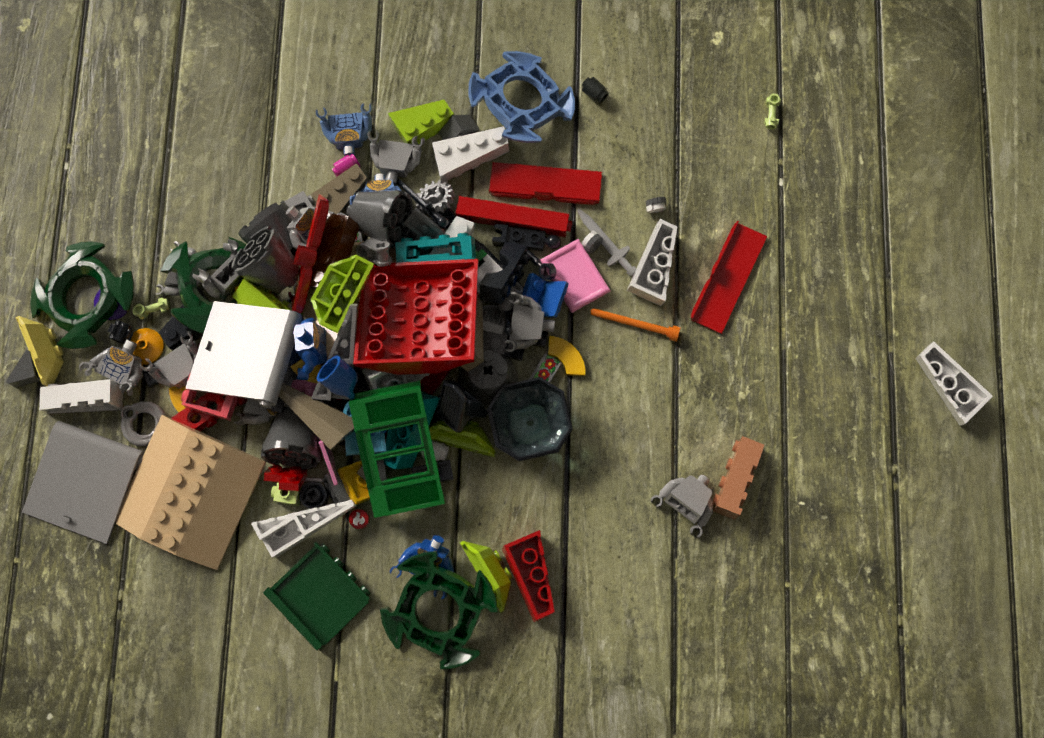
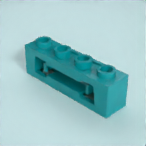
(467, 248)

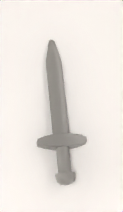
(617, 255)

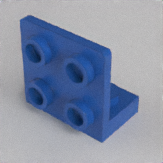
(546, 293)

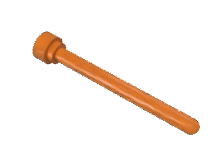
(671, 332)

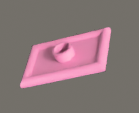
(579, 271)

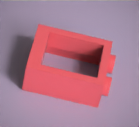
(226, 411)

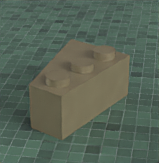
(341, 188)

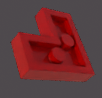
(288, 478)

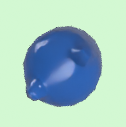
(340, 377)

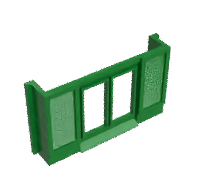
(386, 410)

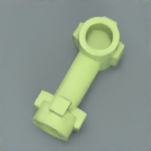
(772, 103)
(143, 312)

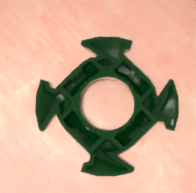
(53, 297)
(196, 309)
(470, 601)

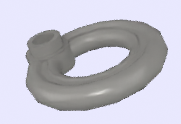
(127, 422)

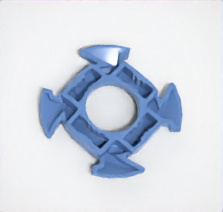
(518, 121)

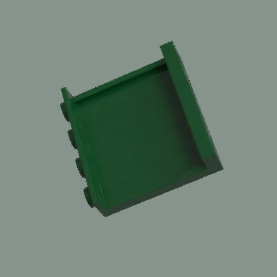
(318, 596)

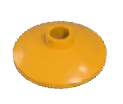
(153, 345)

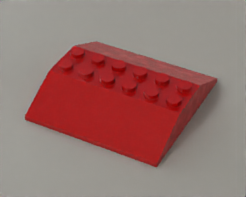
(418, 317)

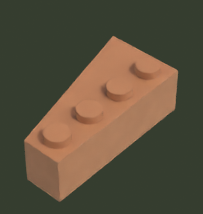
(738, 477)

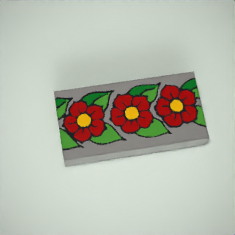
(546, 368)

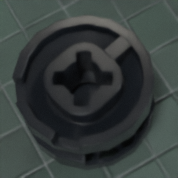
(313, 495)

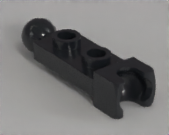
(529, 237)

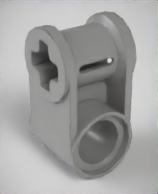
(375, 251)

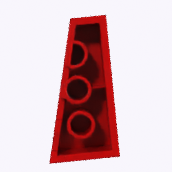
(530, 572)

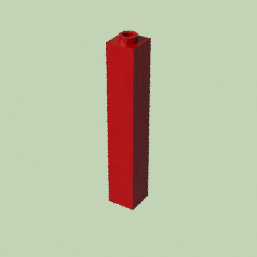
(513, 215)

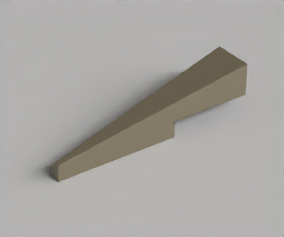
(322, 419)

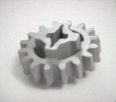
(438, 194)

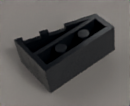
(173, 329)

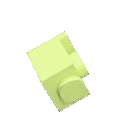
(291, 498)

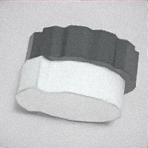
(656, 204)
(592, 242)

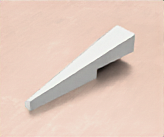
(289, 530)

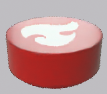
(359, 519)

